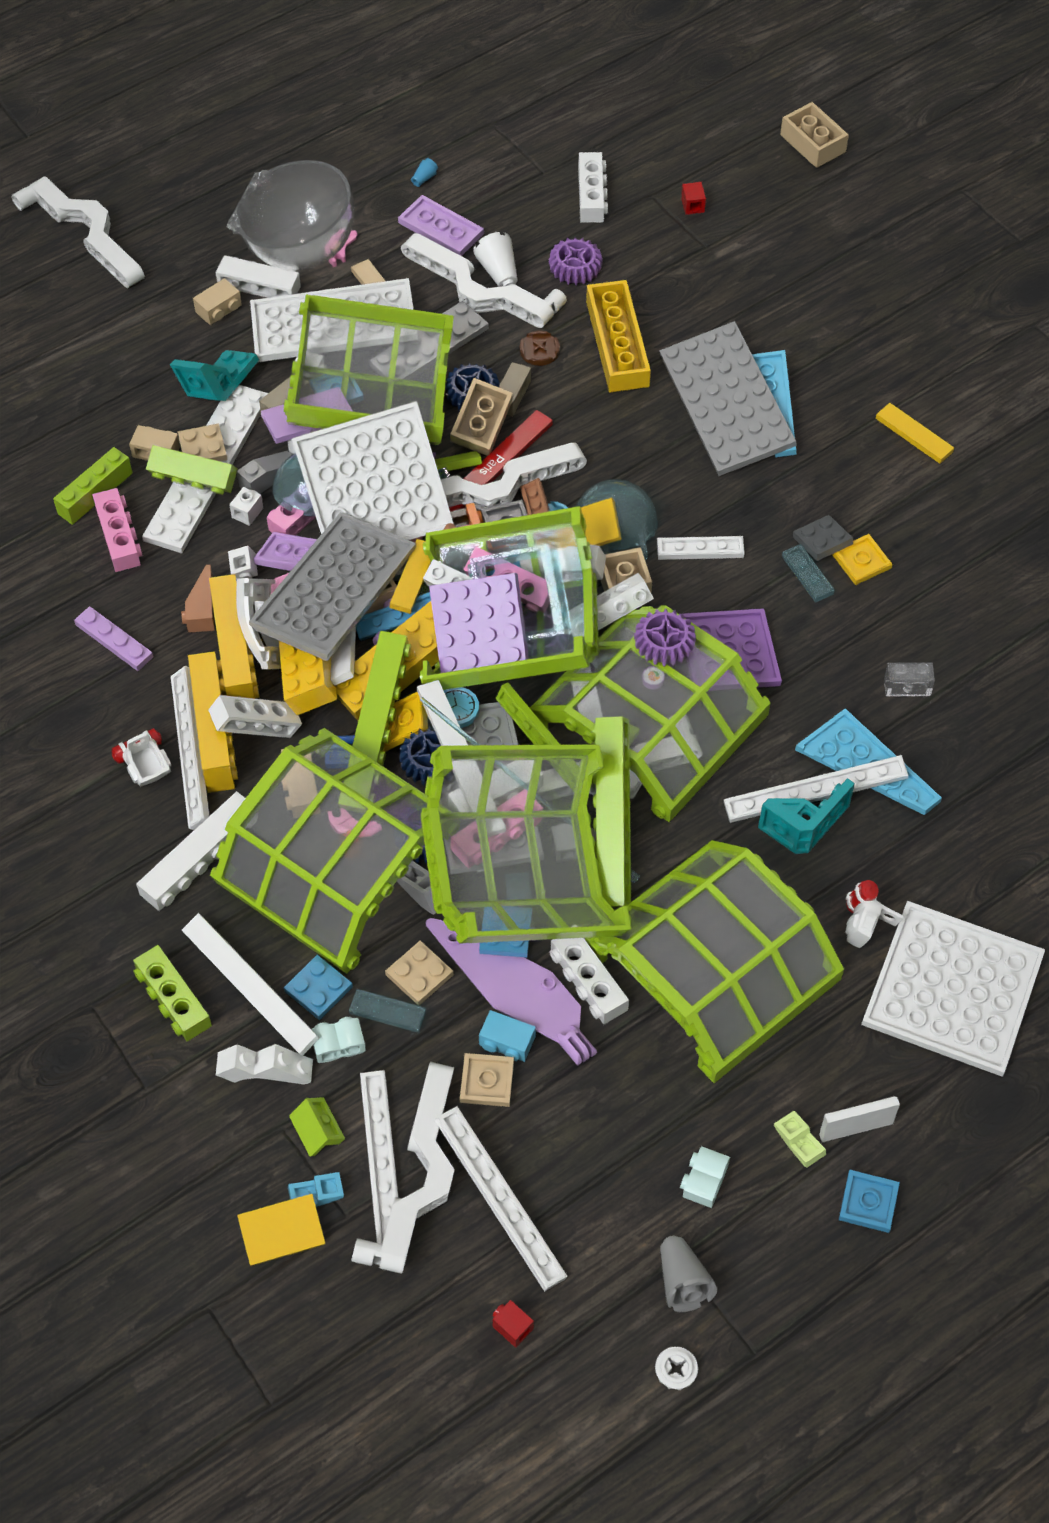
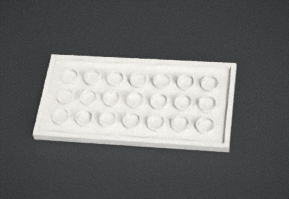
(278, 320)

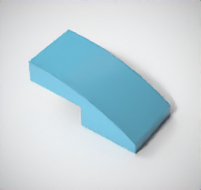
(324, 1189)

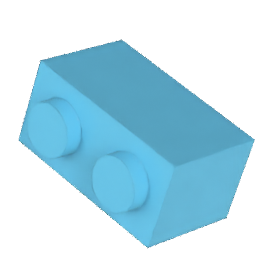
(507, 1036)

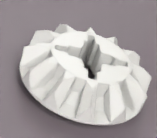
(677, 1356)

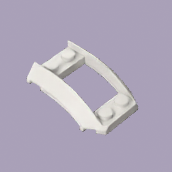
(258, 591)

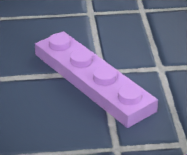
(113, 638)

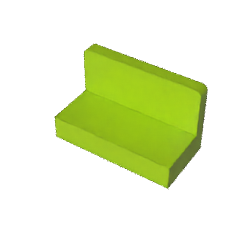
(316, 1125)

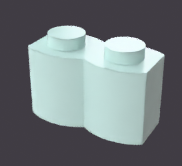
(338, 1039)
(705, 1176)

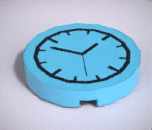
(463, 704)

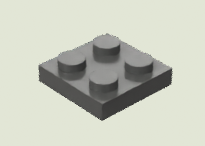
(823, 537)

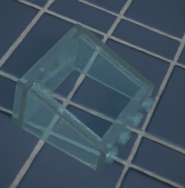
(553, 580)

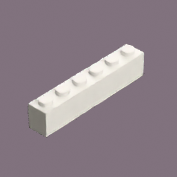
(188, 858)

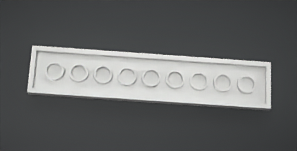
(186, 505)

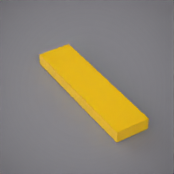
(915, 433)
(411, 580)

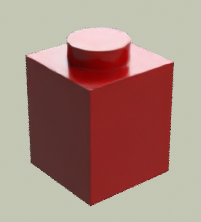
(693, 198)
(512, 1323)

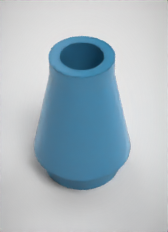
(424, 172)

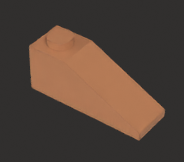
(199, 605)

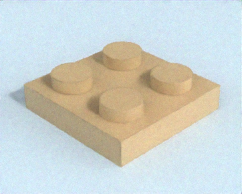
(204, 442)
(419, 973)
(487, 1080)

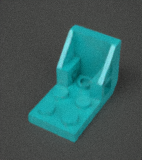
(215, 380)
(784, 821)

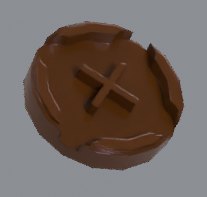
(539, 348)

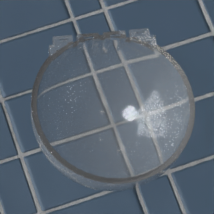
(295, 214)

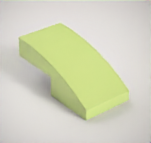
(799, 1139)

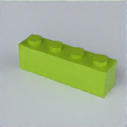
(191, 469)
(101, 476)

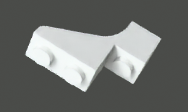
(269, 1063)

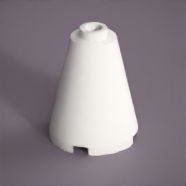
(497, 258)

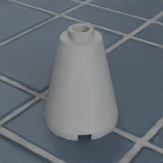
(684, 1276)

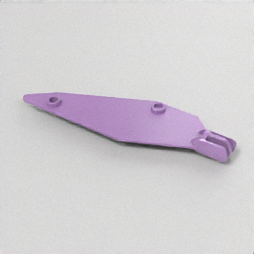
(520, 991)

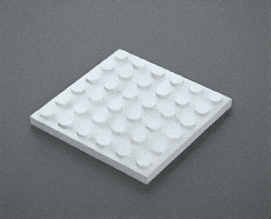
(375, 473)
(954, 988)

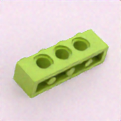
(156, 962)

